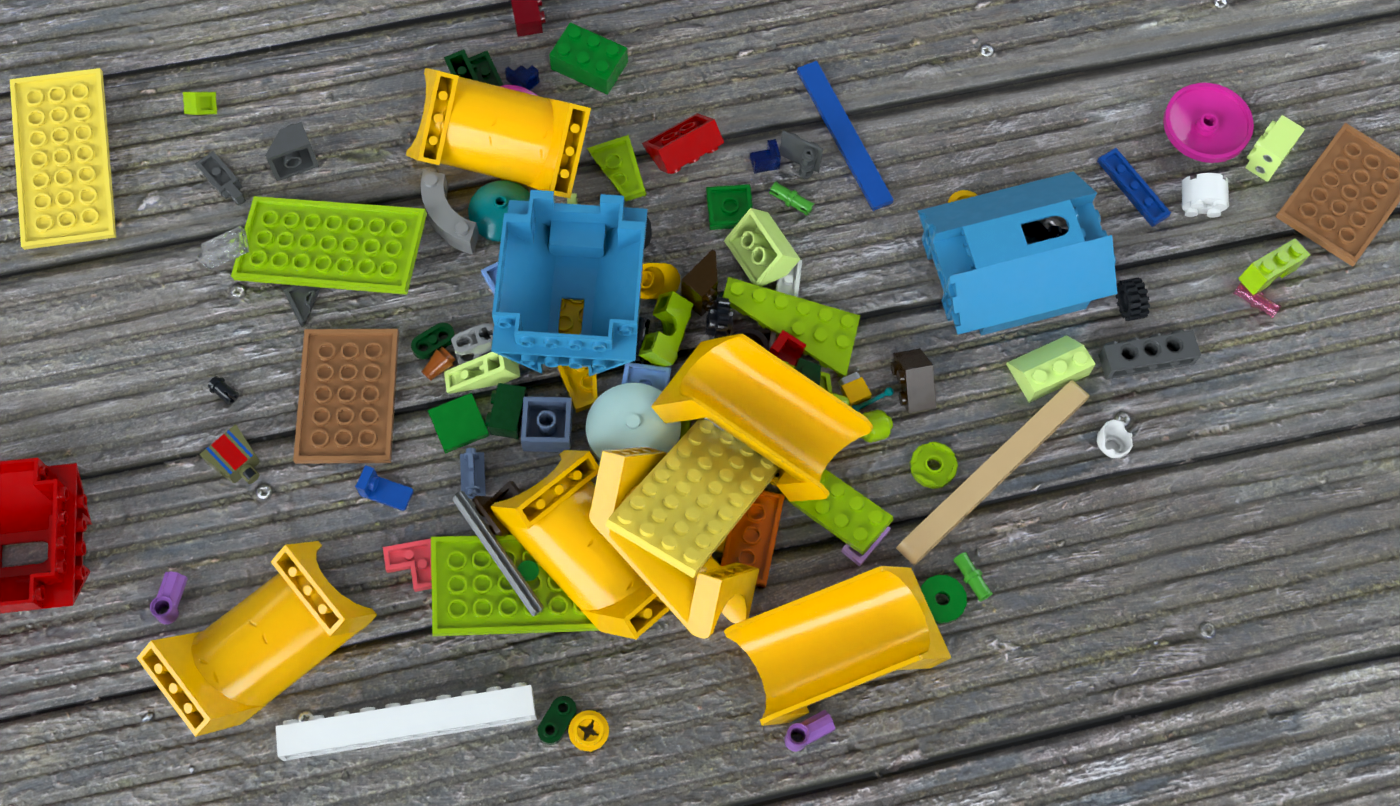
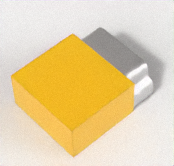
(854, 388)

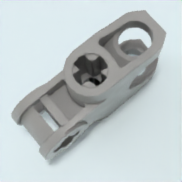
(480, 341)

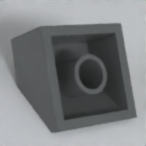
(291, 152)

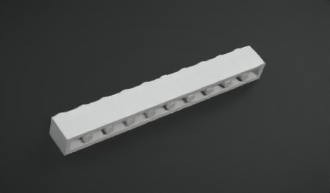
(405, 722)

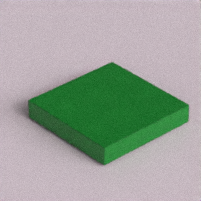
(727, 205)
(458, 423)

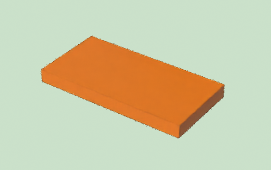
(755, 535)

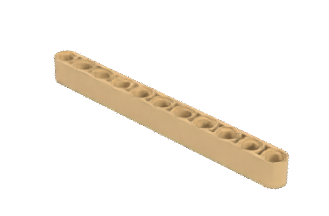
(992, 473)

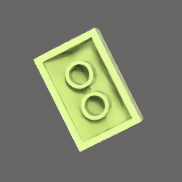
(761, 248)
(1051, 367)

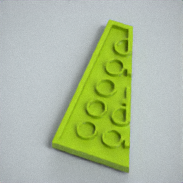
(824, 329)

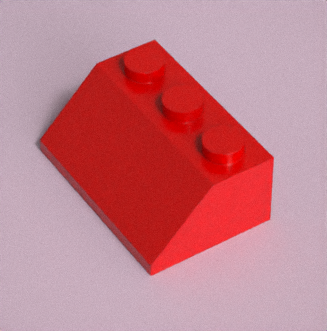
(684, 143)

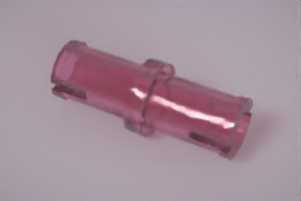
(1257, 300)

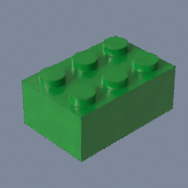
(588, 58)

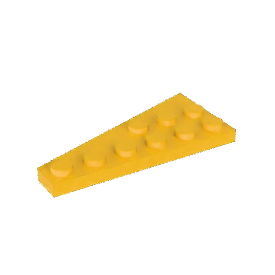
(578, 384)

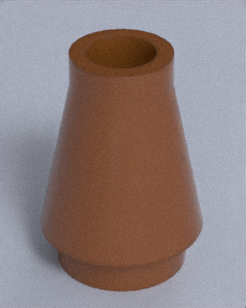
(438, 363)

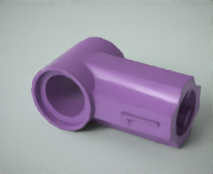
(169, 595)
(810, 729)

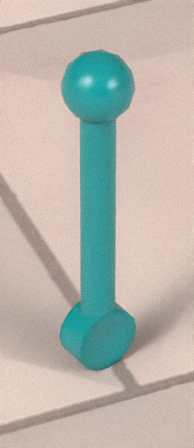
(888, 392)

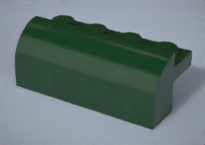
(475, 68)

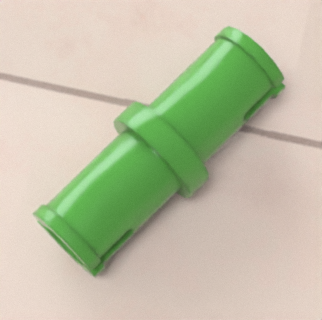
(791, 198)
(972, 576)

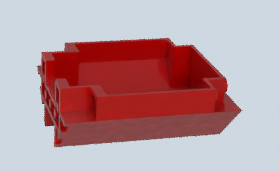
(46, 507)

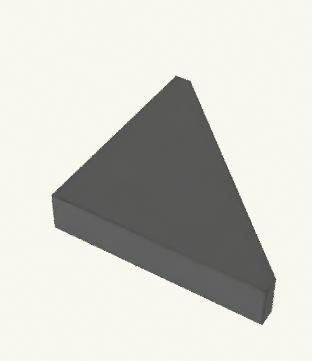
(302, 301)

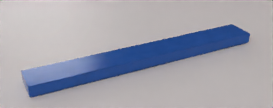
(845, 136)

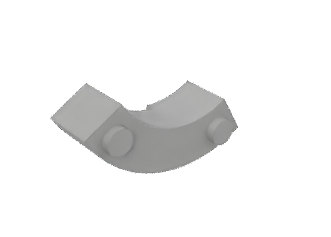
(444, 220)

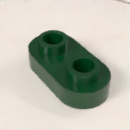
(432, 340)
(557, 719)

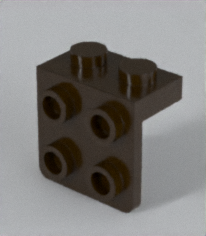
(484, 504)

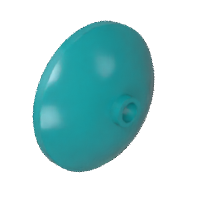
(485, 210)

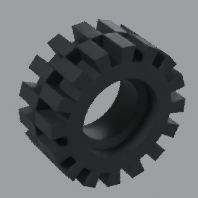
(1132, 299)

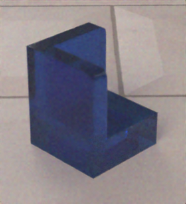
(523, 77)
(766, 159)

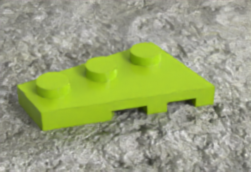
(620, 166)

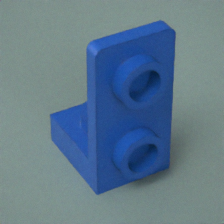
(383, 490)

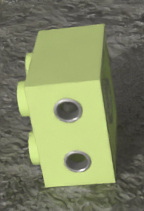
(1273, 147)

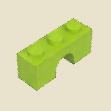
(1274, 264)
(674, 314)

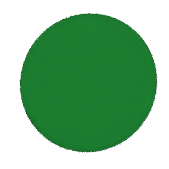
(528, 570)

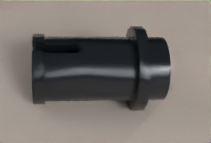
(218, 386)

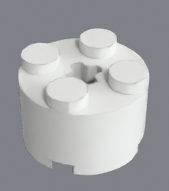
(1205, 195)

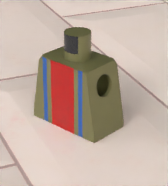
(232, 457)

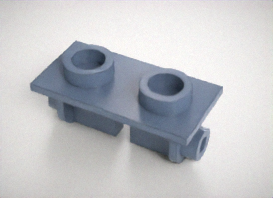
(472, 473)

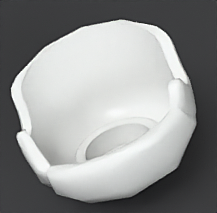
(1114, 439)

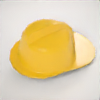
(658, 279)

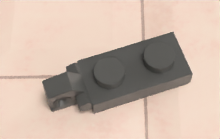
(221, 177)

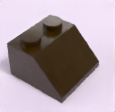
(701, 284)

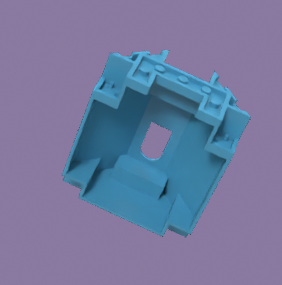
(573, 254)
(998, 279)

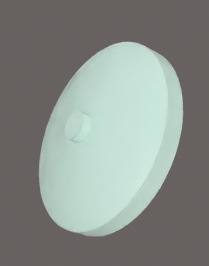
(625, 420)

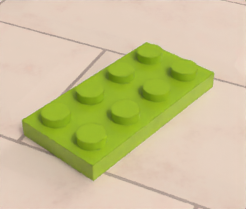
(847, 514)

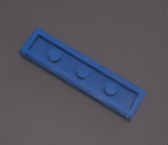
(1134, 187)

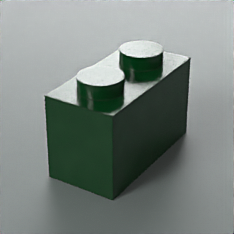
(507, 411)

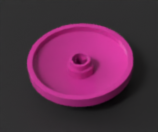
(1208, 122)

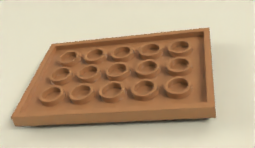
(1346, 195)
(346, 396)

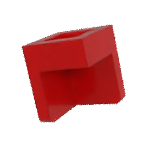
(787, 348)

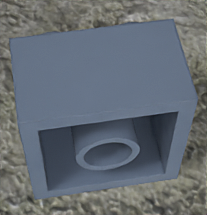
(546, 424)

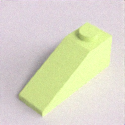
(481, 373)

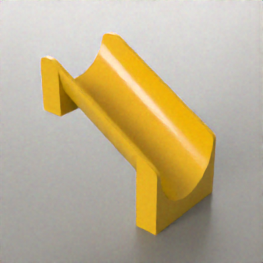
(500, 132)
(765, 408)
(557, 532)
(692, 600)
(839, 640)
(257, 646)

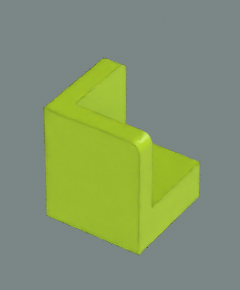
(200, 103)

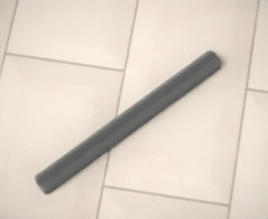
(498, 553)

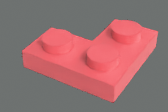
(411, 556)

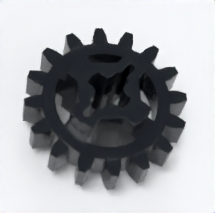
(719, 319)

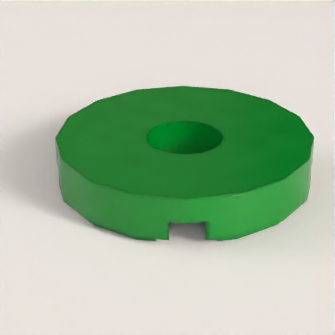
(953, 590)

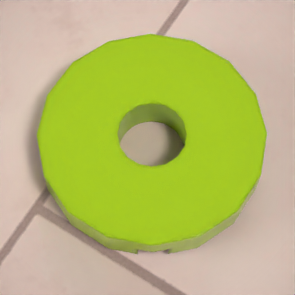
(933, 478)

